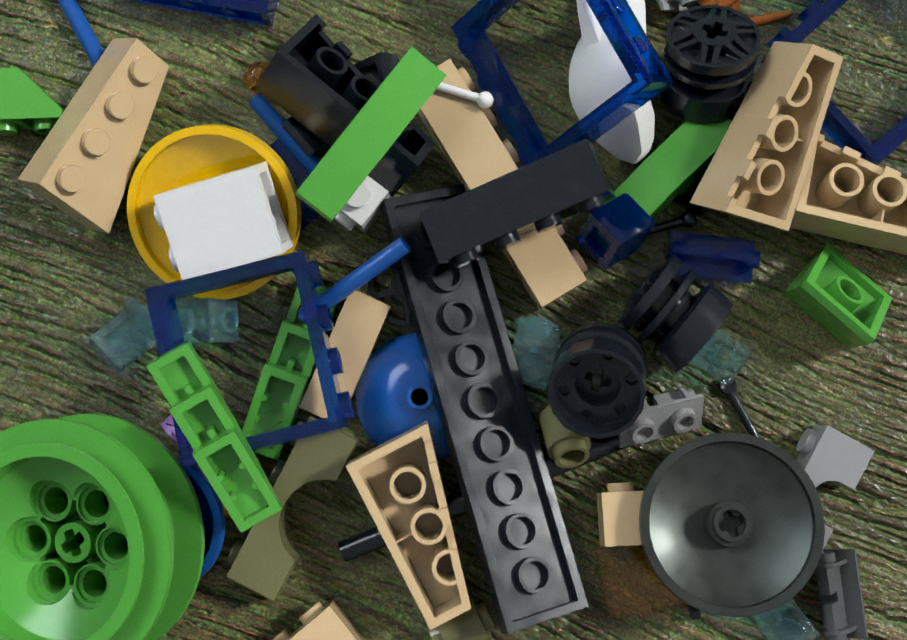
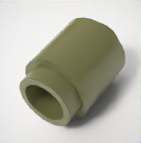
(562, 444)
(470, 625)

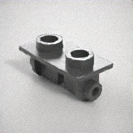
(841, 595)

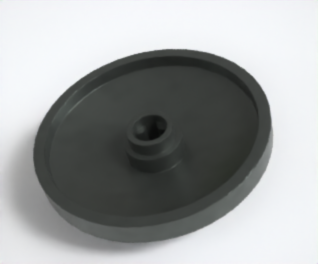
(731, 524)

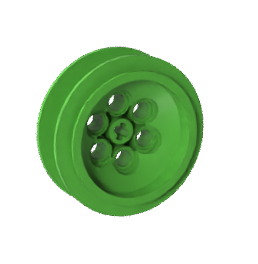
(147, 504)

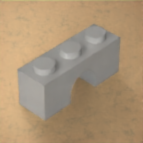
(832, 458)

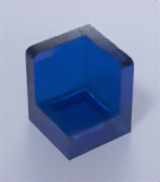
(615, 230)

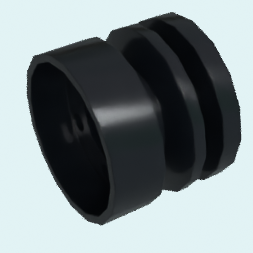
(711, 62)
(674, 314)
(593, 402)

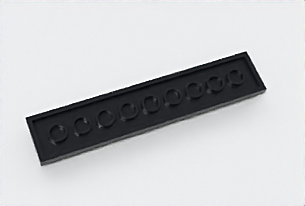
(486, 425)

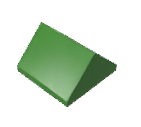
(840, 297)

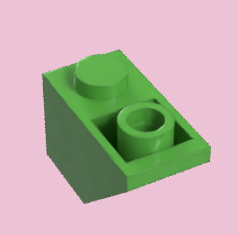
(25, 104)

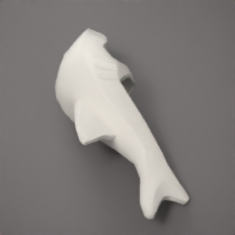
(598, 75)

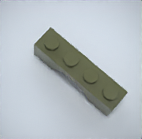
(266, 555)

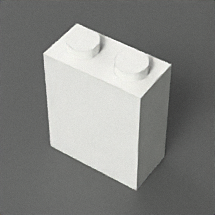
(223, 221)

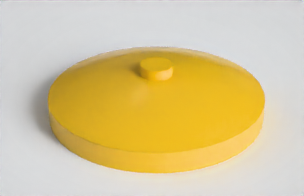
(189, 158)

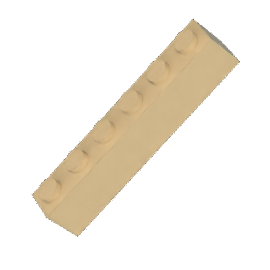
(478, 156)

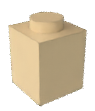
(619, 515)

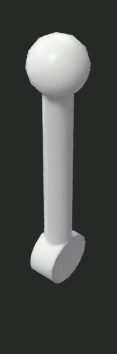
(483, 99)

